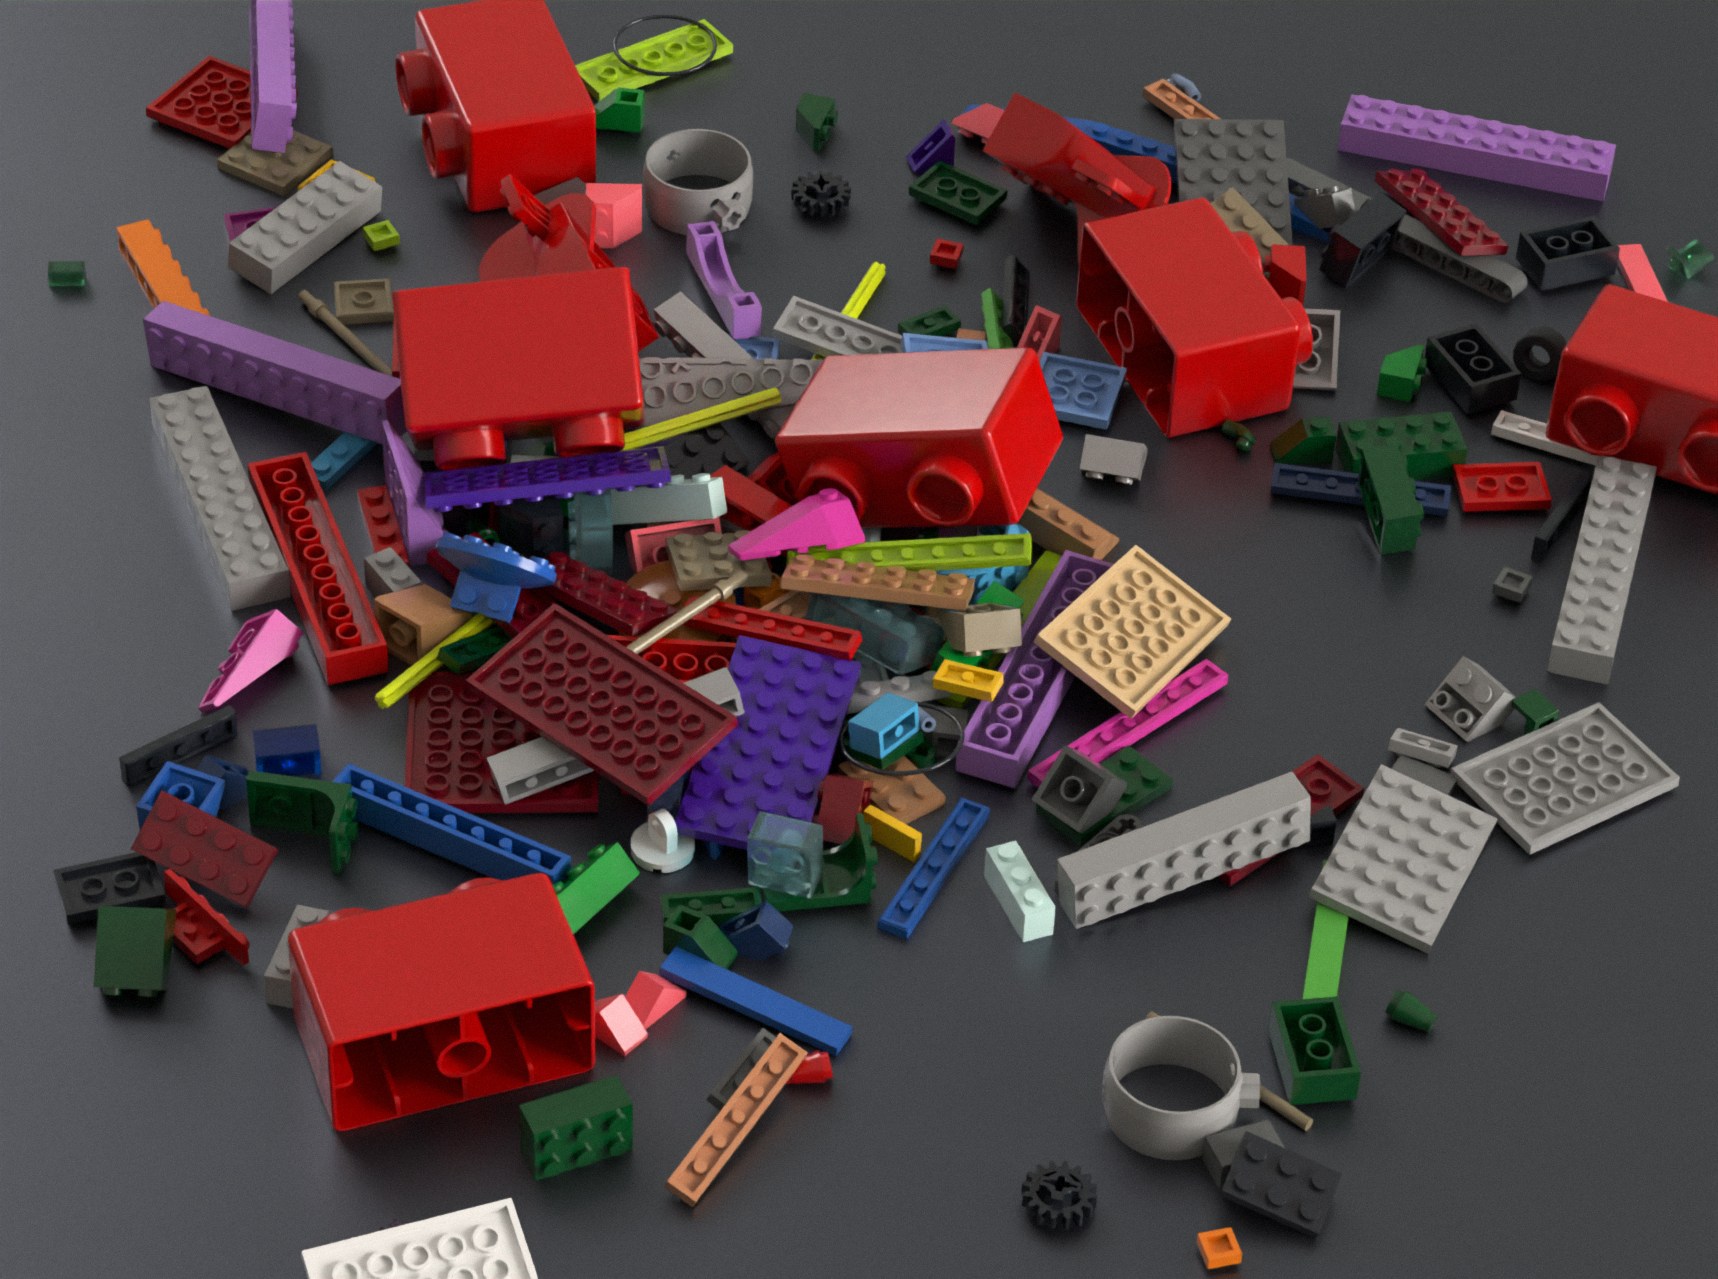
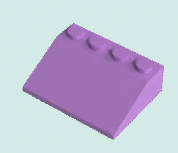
(406, 489)

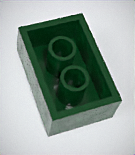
(1389, 498)
(1314, 1050)
(576, 1127)

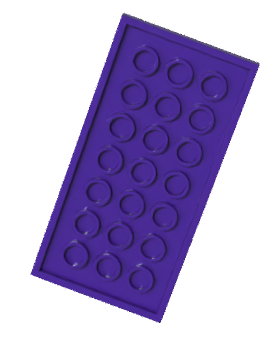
(546, 477)
(777, 750)

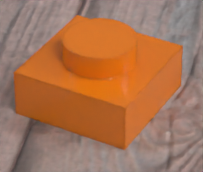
(1219, 1248)

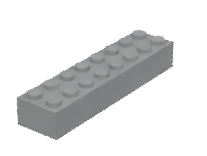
(1184, 850)

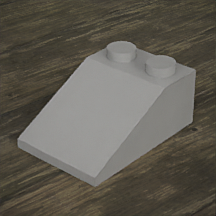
(1322, 367)

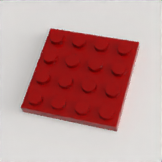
(208, 103)

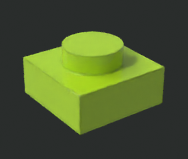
(381, 235)

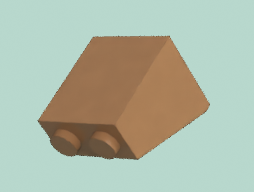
(416, 621)

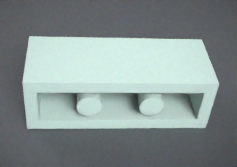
(1019, 891)

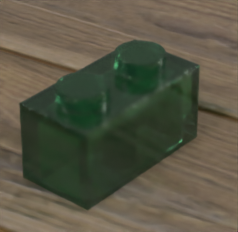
(66, 273)

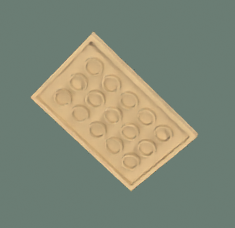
(1132, 631)

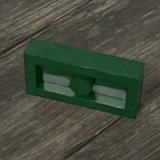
(933, 323)

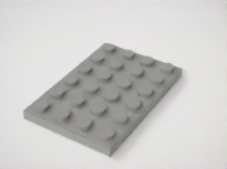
(1564, 777)
(1403, 858)

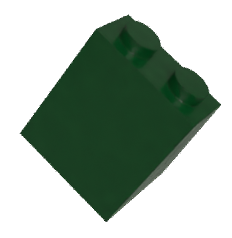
(133, 949)

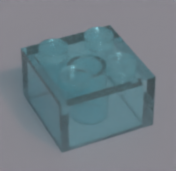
(592, 530)
(785, 854)

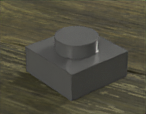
(1512, 584)

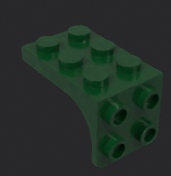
(305, 807)
(845, 875)

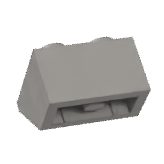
(1471, 700)

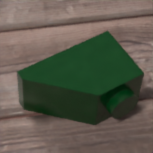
(1305, 442)

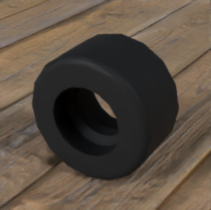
(1528, 364)

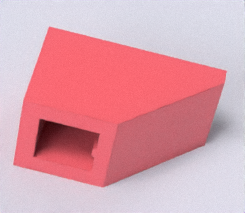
(979, 121)

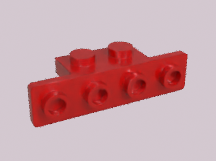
(199, 927)

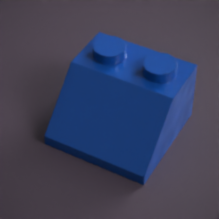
(185, 784)

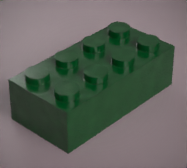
(1427, 440)

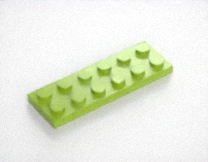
(663, 53)

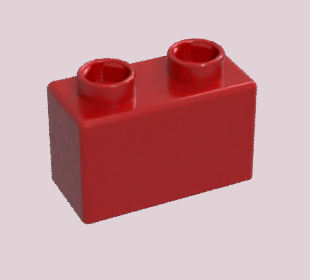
(497, 99)
(1190, 316)
(519, 365)
(1642, 387)
(924, 436)
(441, 999)

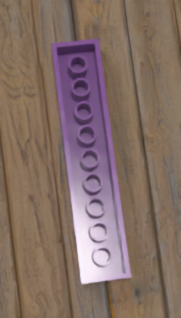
(272, 74)
(1476, 147)
(273, 372)
(1010, 727)

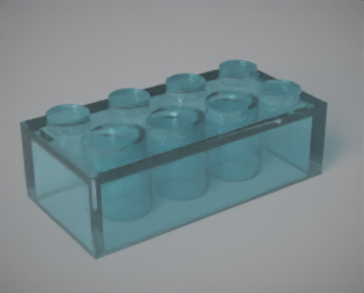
(889, 630)

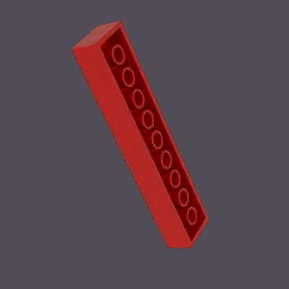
(320, 570)

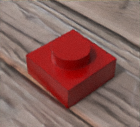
(946, 253)

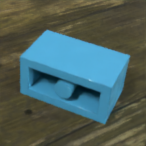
(884, 725)

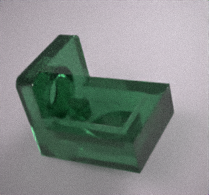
(1690, 258)

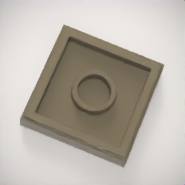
(363, 301)

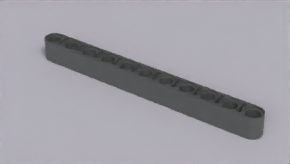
(1423, 245)

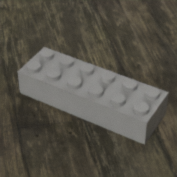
(305, 227)

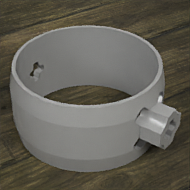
(697, 154)
(1185, 1044)

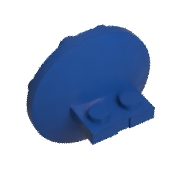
(491, 575)

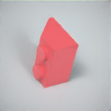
(616, 212)

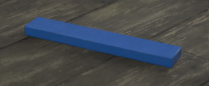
(933, 868)
(756, 1001)

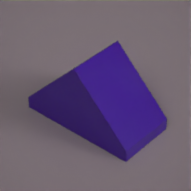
(934, 147)

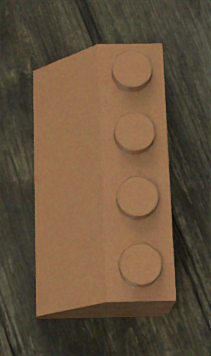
(1062, 528)

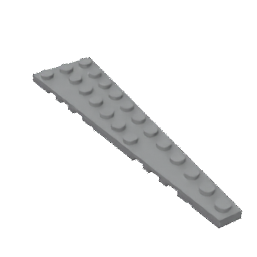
(689, 385)

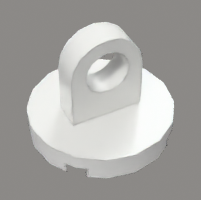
(659, 844)

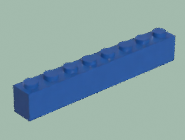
(449, 830)

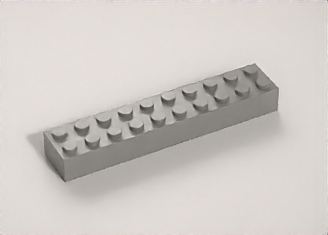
(220, 498)
(1602, 570)

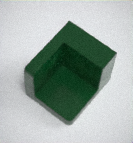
(1536, 710)

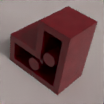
(841, 800)

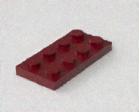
(204, 849)

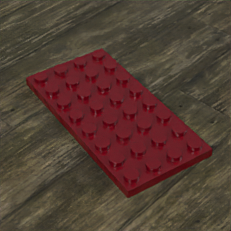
(602, 703)

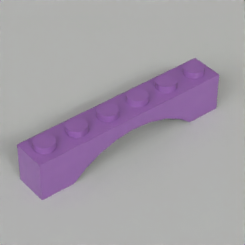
(707, 254)

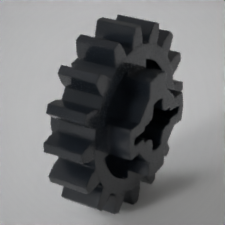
(820, 193)
(1059, 1195)

